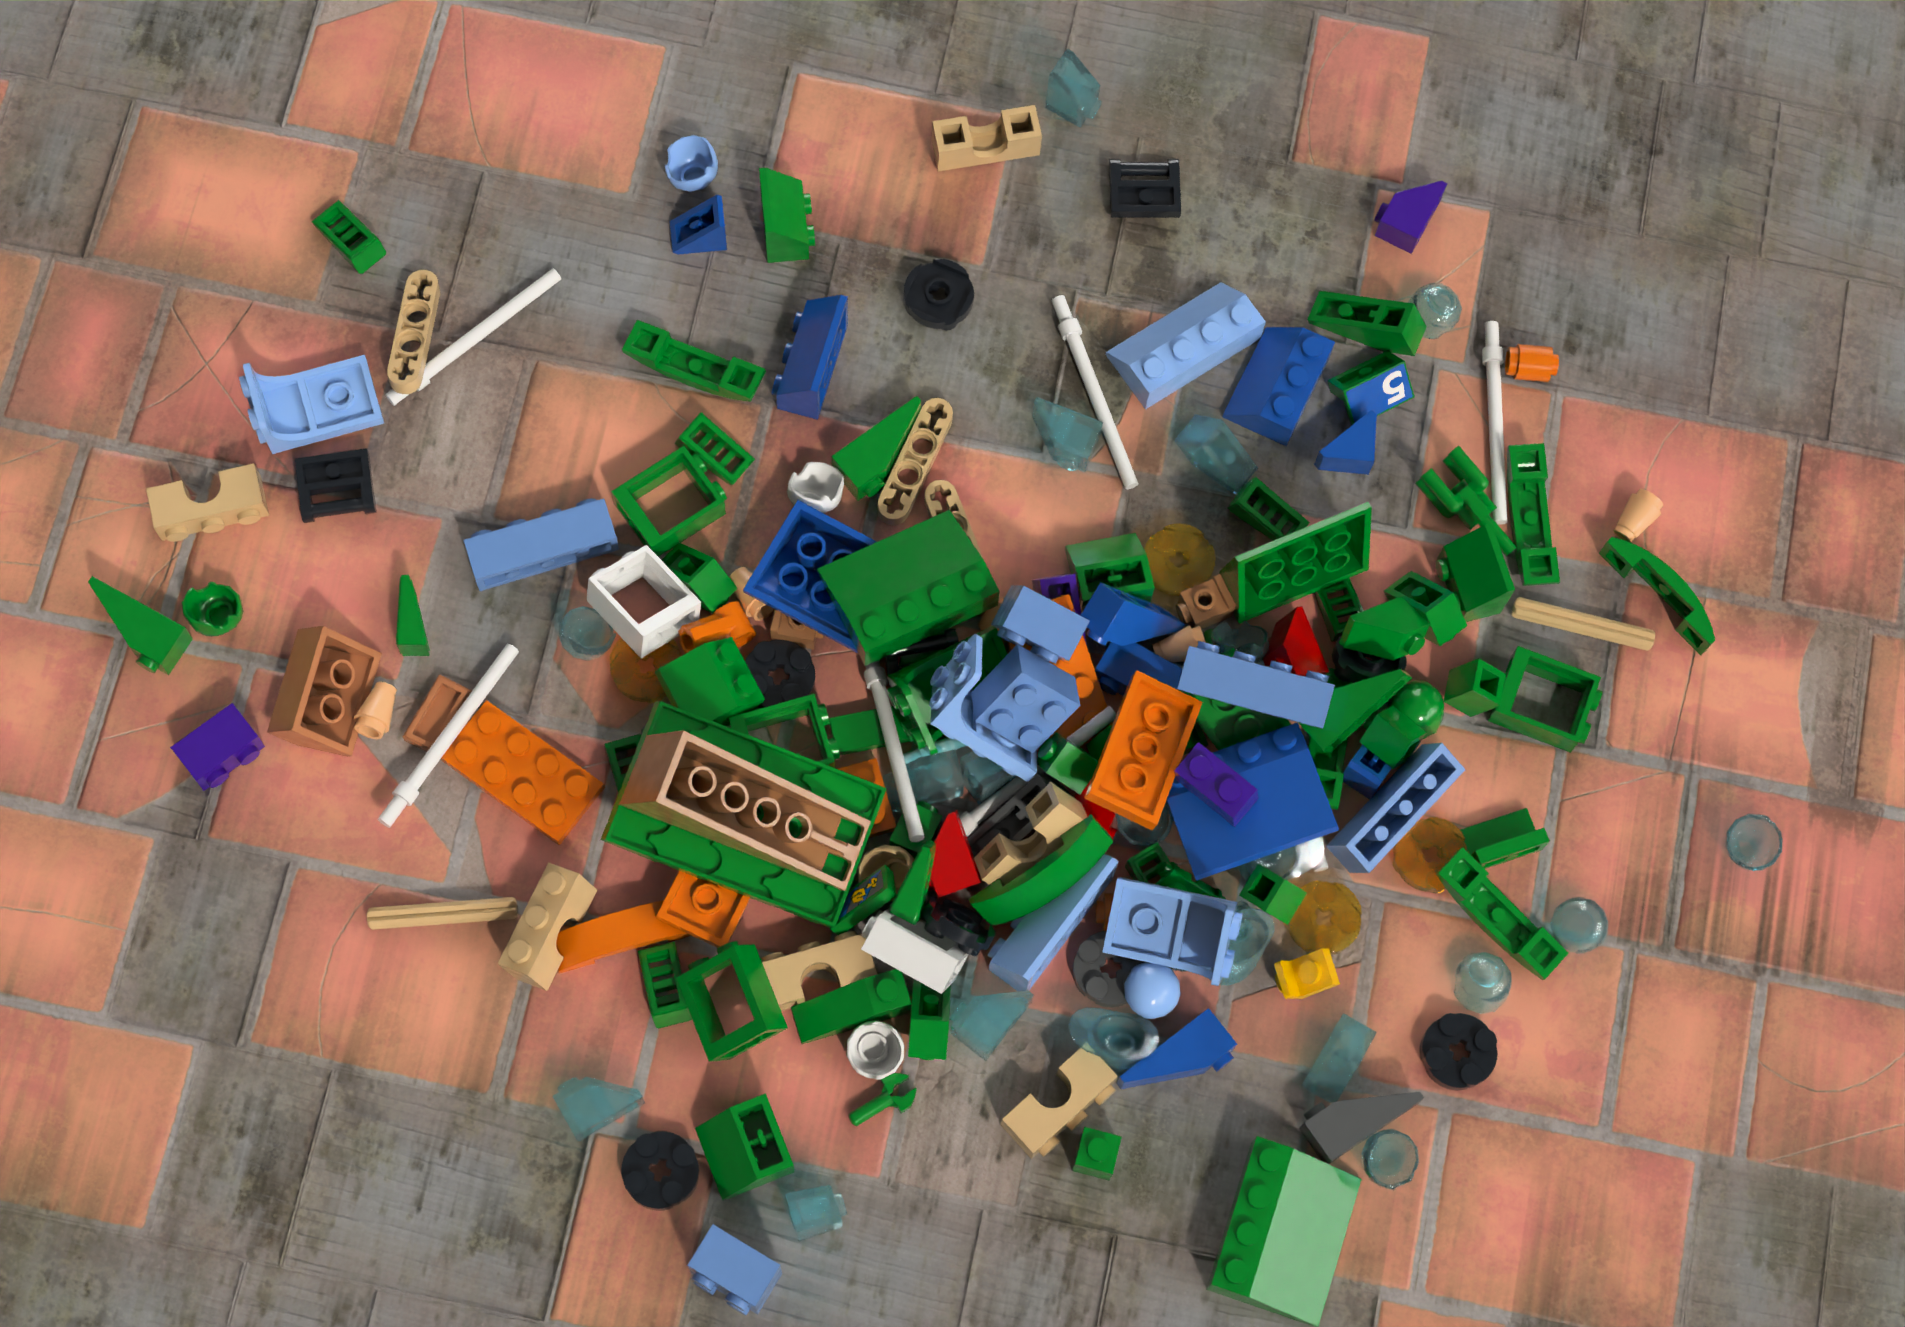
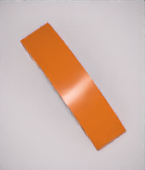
(613, 935)

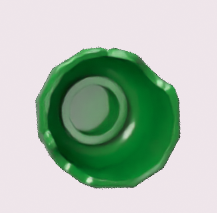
(212, 609)
(1421, 704)

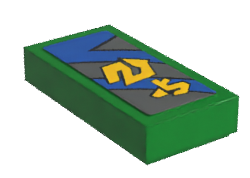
(866, 898)

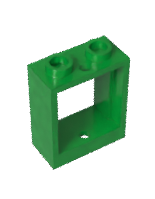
(627, 494)
(1563, 674)
(788, 711)
(758, 993)

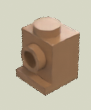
(1220, 601)
(785, 629)

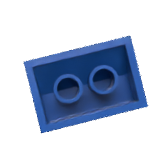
(812, 356)
(1279, 381)

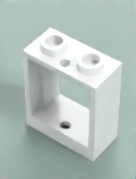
(660, 627)
(913, 950)

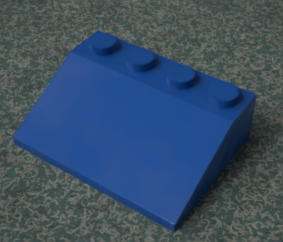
(789, 574)
(1288, 810)

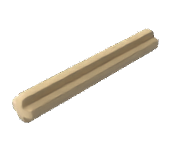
(1583, 623)
(442, 913)

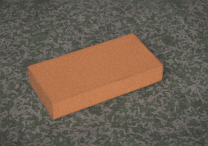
(435, 712)

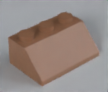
(323, 691)

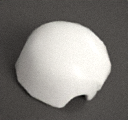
(817, 486)
(875, 1049)

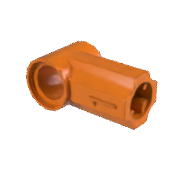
(724, 623)

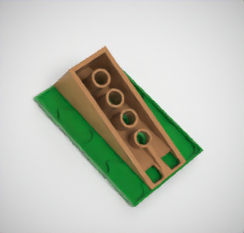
(744, 814)

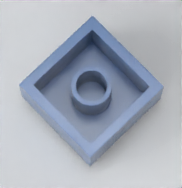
(1039, 623)
(1025, 699)
(734, 1270)

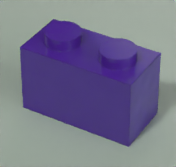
(218, 747)
(1216, 784)

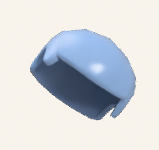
(691, 163)
(1152, 990)

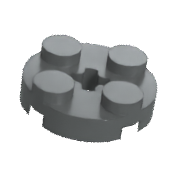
(1098, 985)

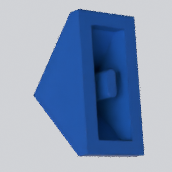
(700, 228)
(1351, 450)
(1365, 772)

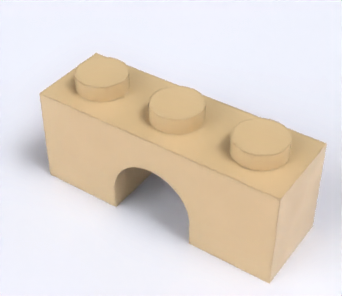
(1009, 138)
(238, 501)
(1051, 816)
(532, 949)
(840, 958)
(1037, 1126)

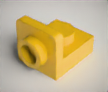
(1306, 974)

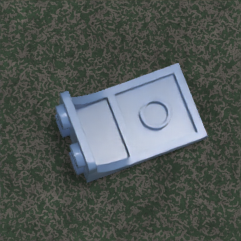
(311, 403)
(954, 712)
(1173, 928)

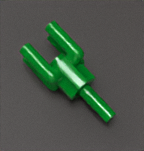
(1466, 498)

